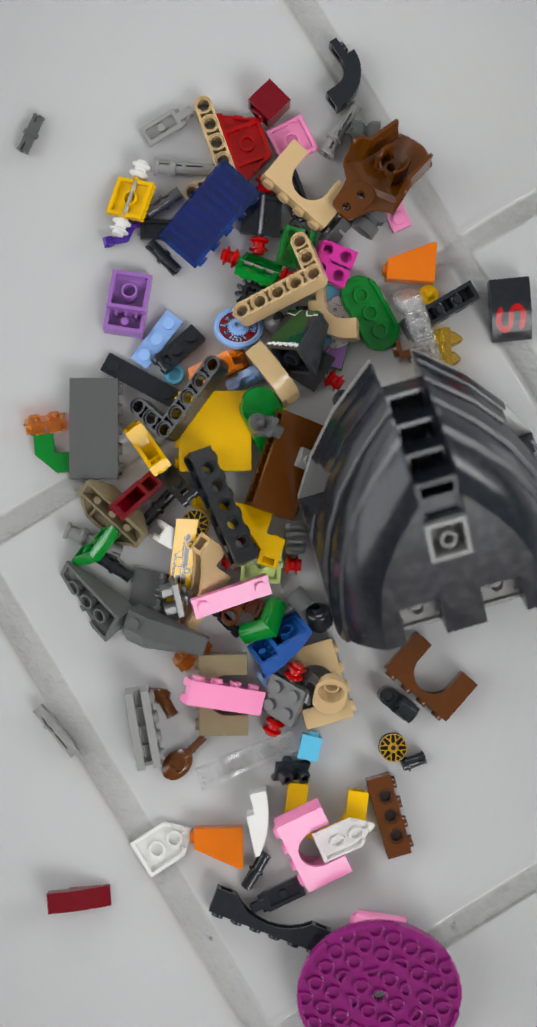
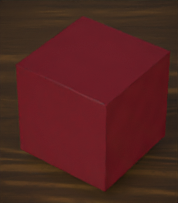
(269, 103)

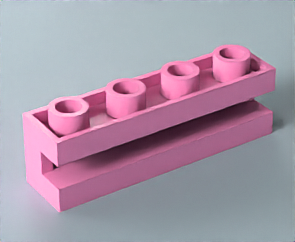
(223, 695)

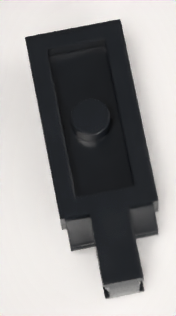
(278, 895)

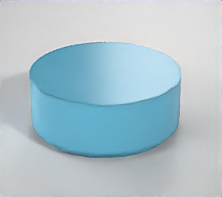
(176, 376)

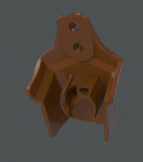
(380, 171)

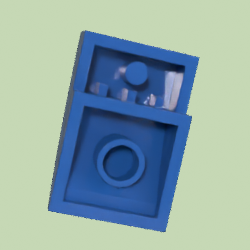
(277, 651)

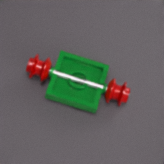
(254, 267)

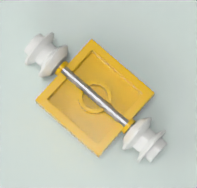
(130, 198)

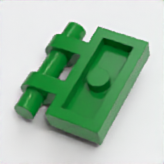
(286, 254)

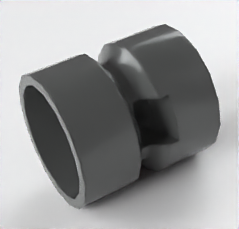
(367, 224)
(310, 677)

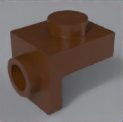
(401, 355)

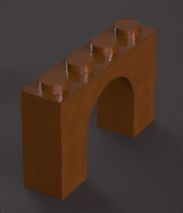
(442, 702)

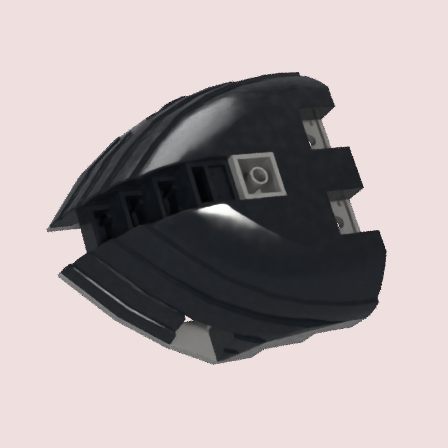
(421, 502)

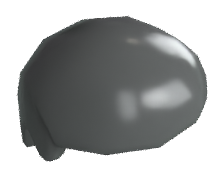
(273, 321)

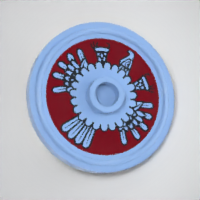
(233, 333)

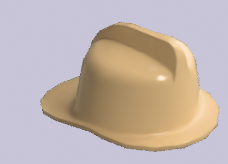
(330, 694)

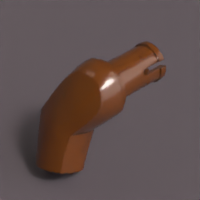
(162, 697)

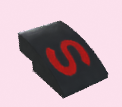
(510, 309)

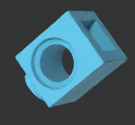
(309, 746)

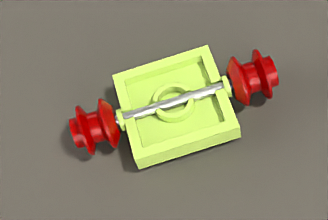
(274, 575)

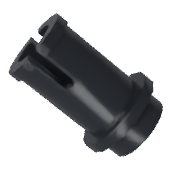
(413, 761)

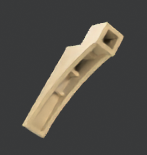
(205, 574)

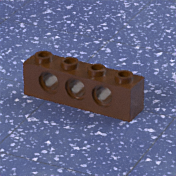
(393, 847)

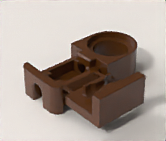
(250, 607)

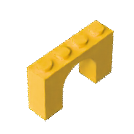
(355, 802)

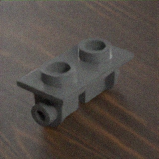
(331, 231)

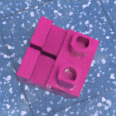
(336, 262)

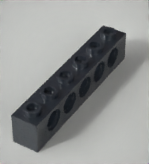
(207, 458)

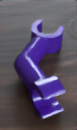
(110, 241)

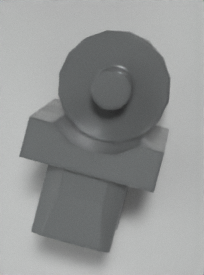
(265, 426)
(175, 606)

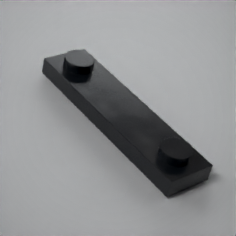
(139, 380)

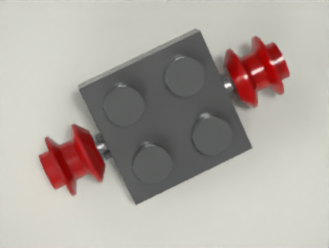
(284, 699)

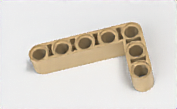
(210, 136)
(287, 286)

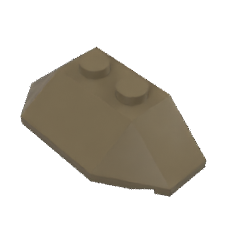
(95, 501)

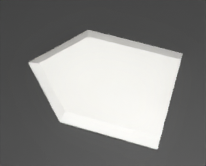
(342, 838)
(161, 846)

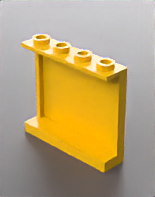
(223, 429)

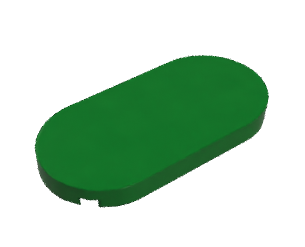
(365, 302)
(261, 401)

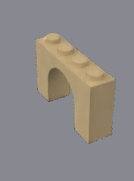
(279, 180)
(323, 654)

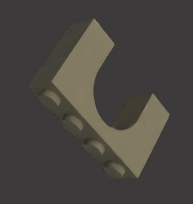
(214, 721)

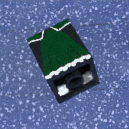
(299, 341)

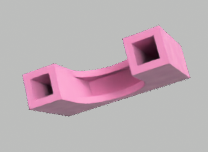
(292, 829)

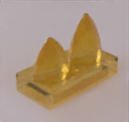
(446, 340)

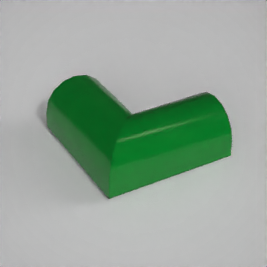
(97, 548)
(267, 625)

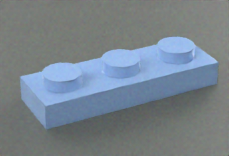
(157, 339)

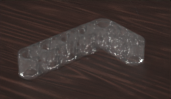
(412, 307)

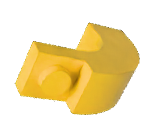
(147, 447)

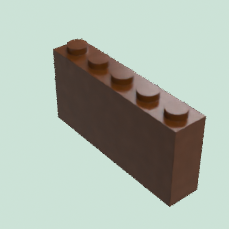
(276, 477)

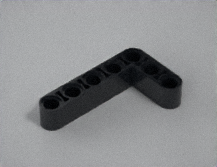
(182, 402)

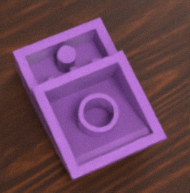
(127, 304)

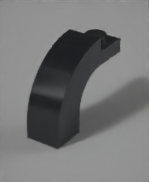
(346, 90)

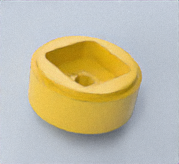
(429, 294)

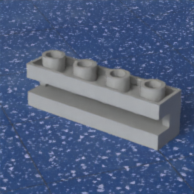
(143, 727)

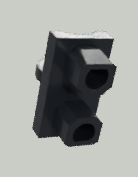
(291, 770)

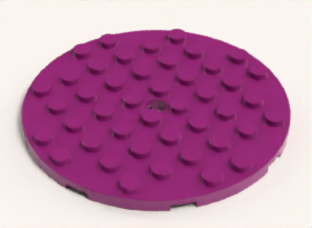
(373, 957)

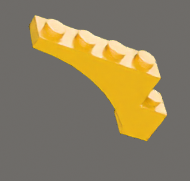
(258, 521)

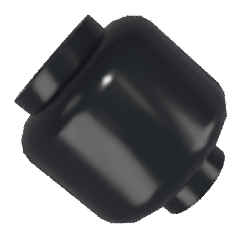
(319, 617)

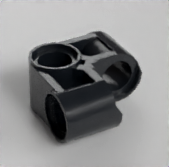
(399, 704)

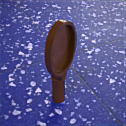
(180, 760)

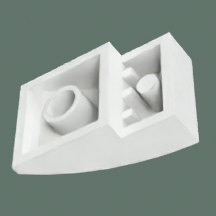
(258, 818)

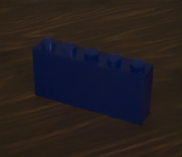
(209, 214)

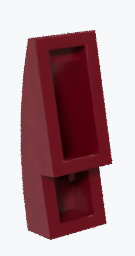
(136, 496)
(78, 898)

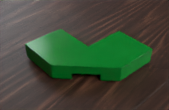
(45, 451)

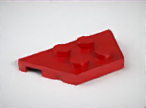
(246, 143)

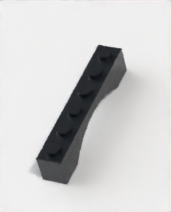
(229, 905)

